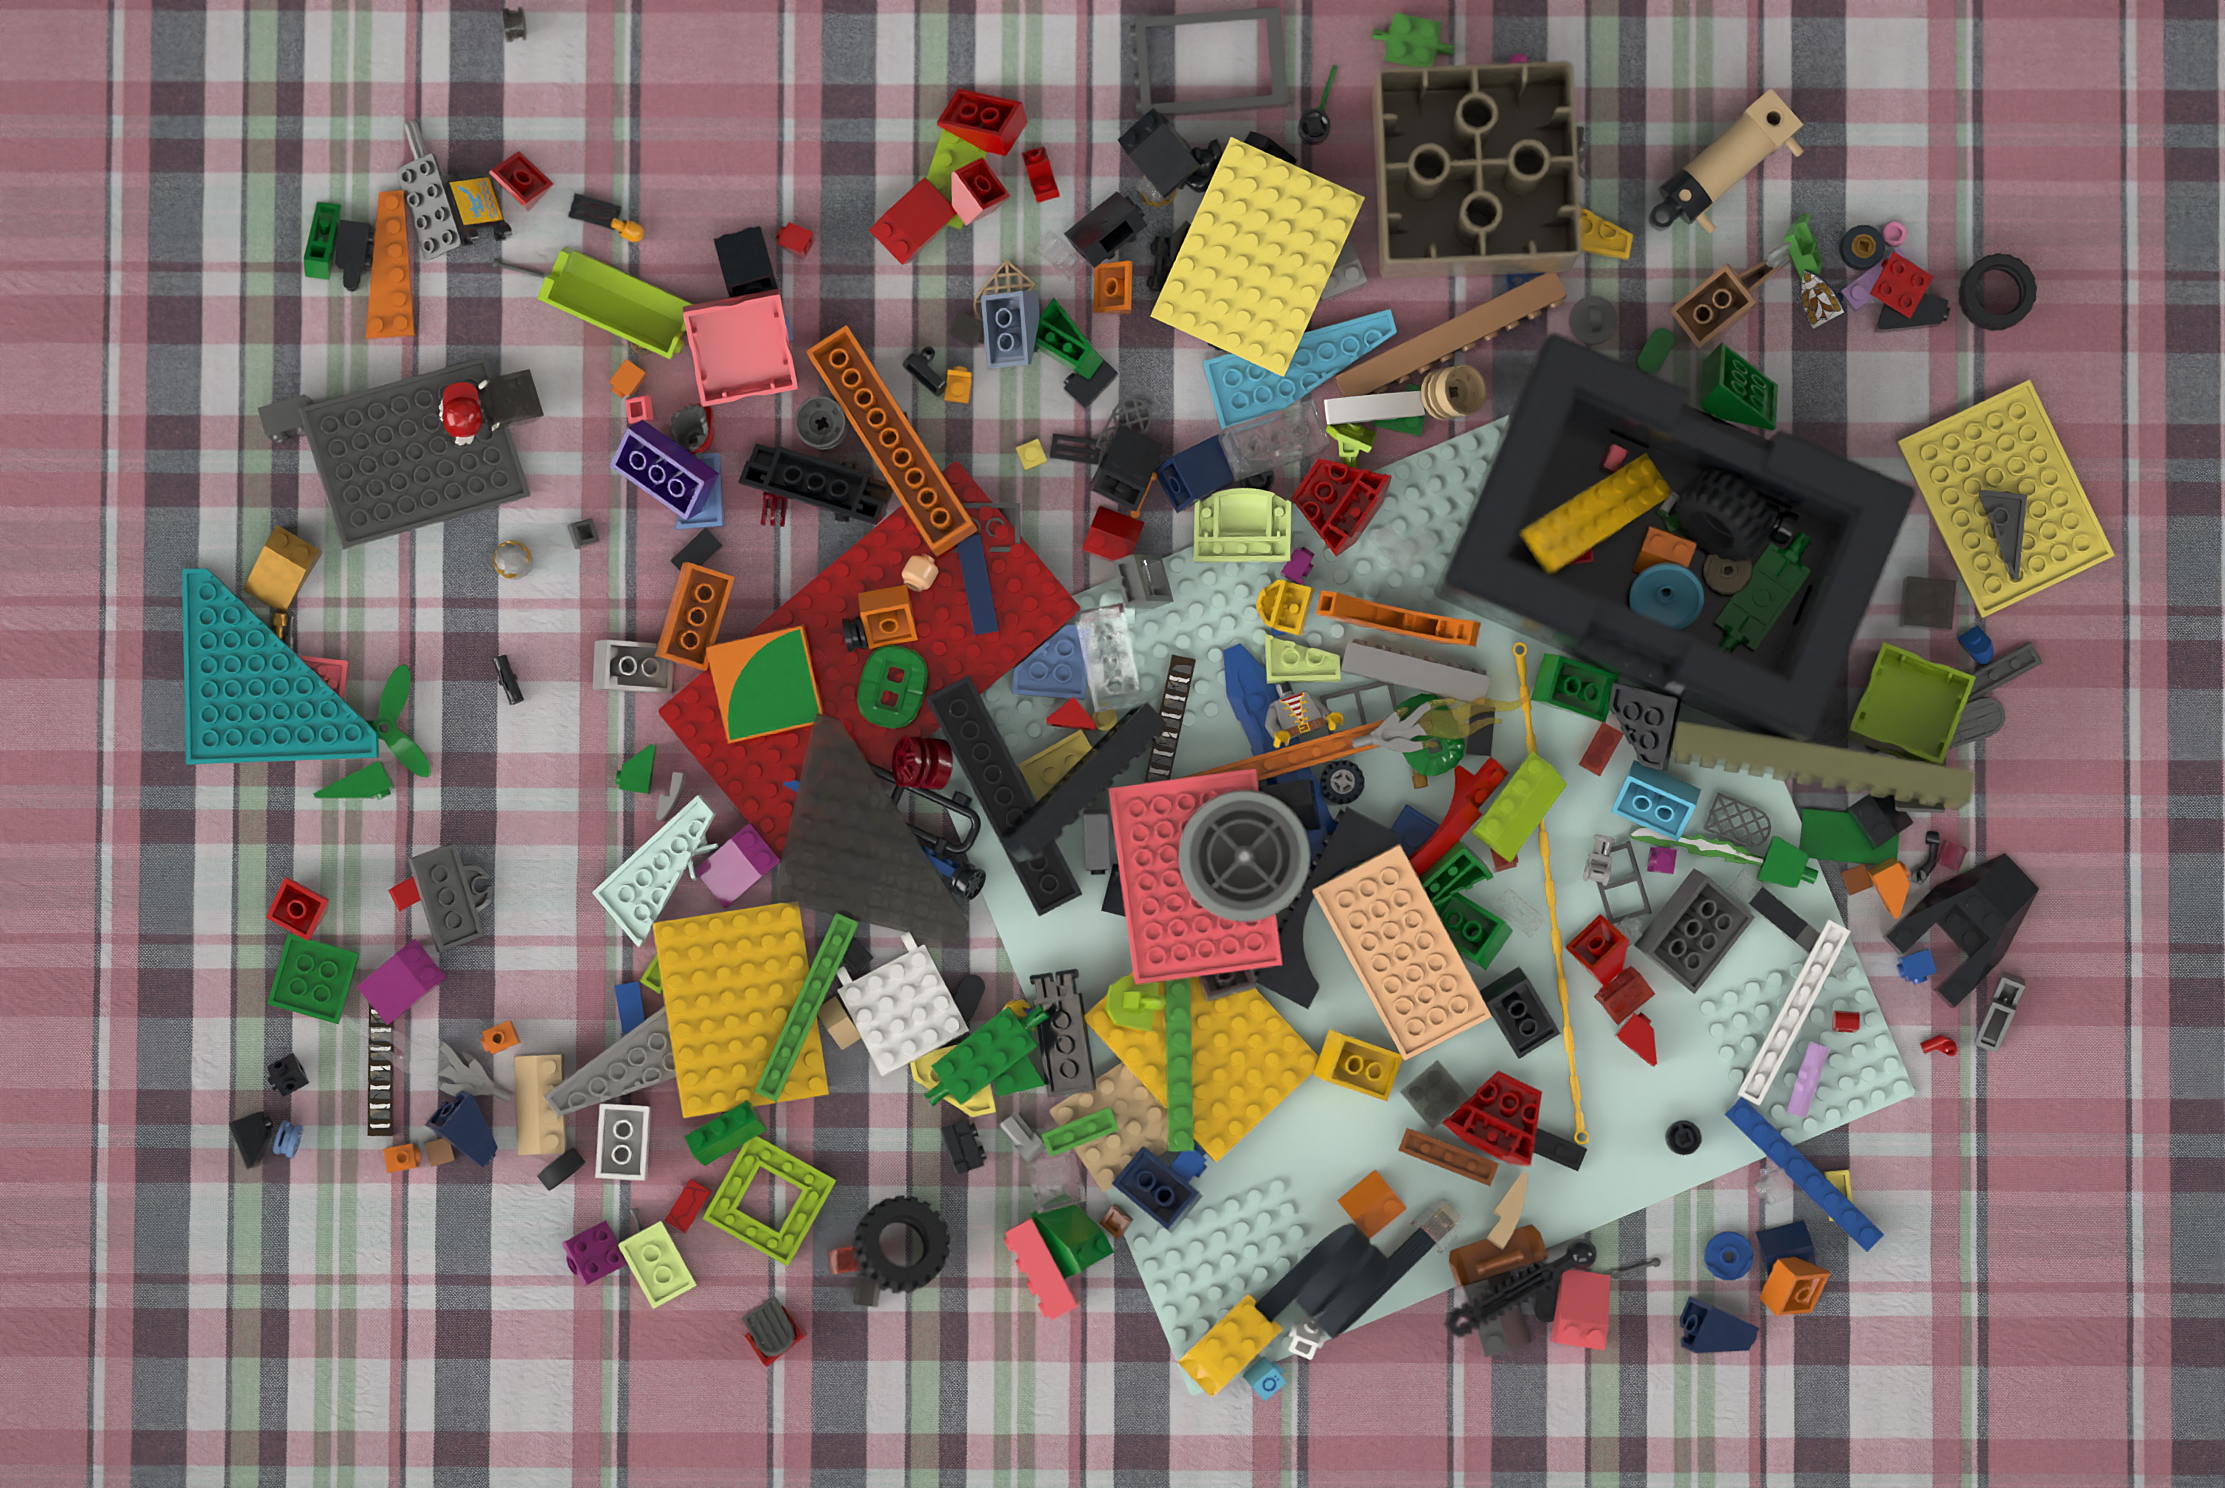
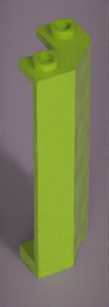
(616, 302)

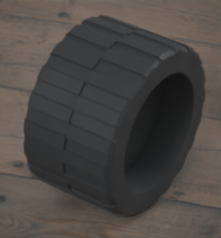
(2018, 271)

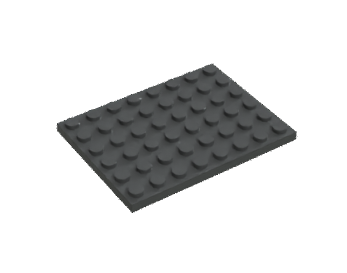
(397, 467)

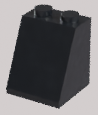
(745, 262)

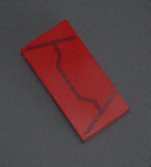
(687, 1206)

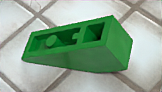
(322, 241)
(364, 784)

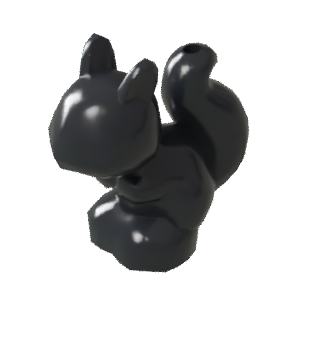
(1209, 160)

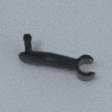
(1921, 874)

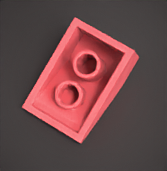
(1582, 1310)

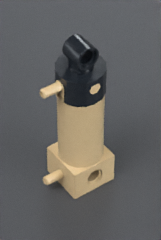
(1727, 161)

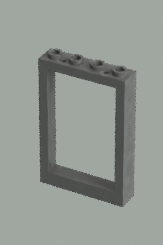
(1276, 53)

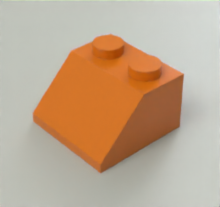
(1663, 547)
(887, 616)
(1891, 884)
(1372, 1204)
(1793, 1286)

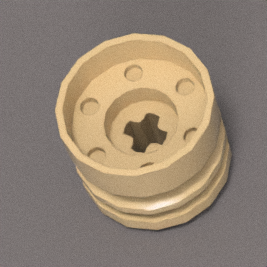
(1453, 392)

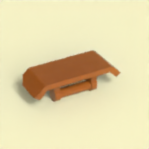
(1485, 1259)

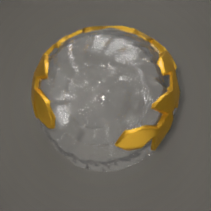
(1150, 196)

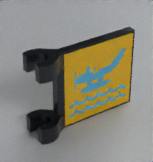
(477, 209)

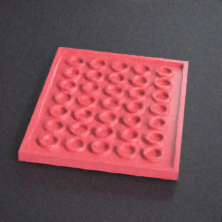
(1165, 924)

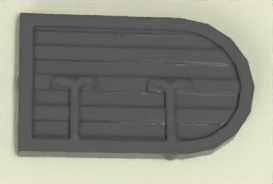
(1978, 720)
(770, 1328)

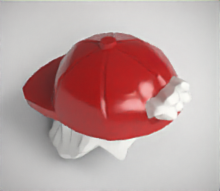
(461, 412)

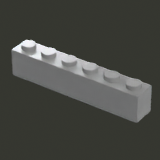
(1414, 673)

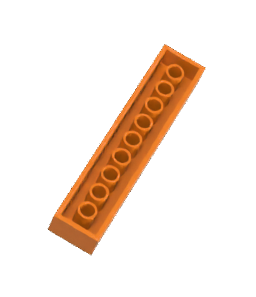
(891, 441)

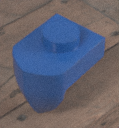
(1977, 645)

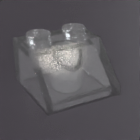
(1057, 1183)

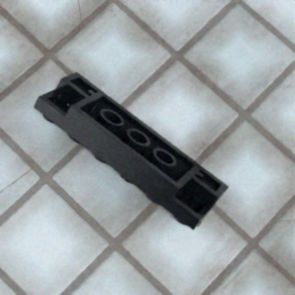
(817, 483)

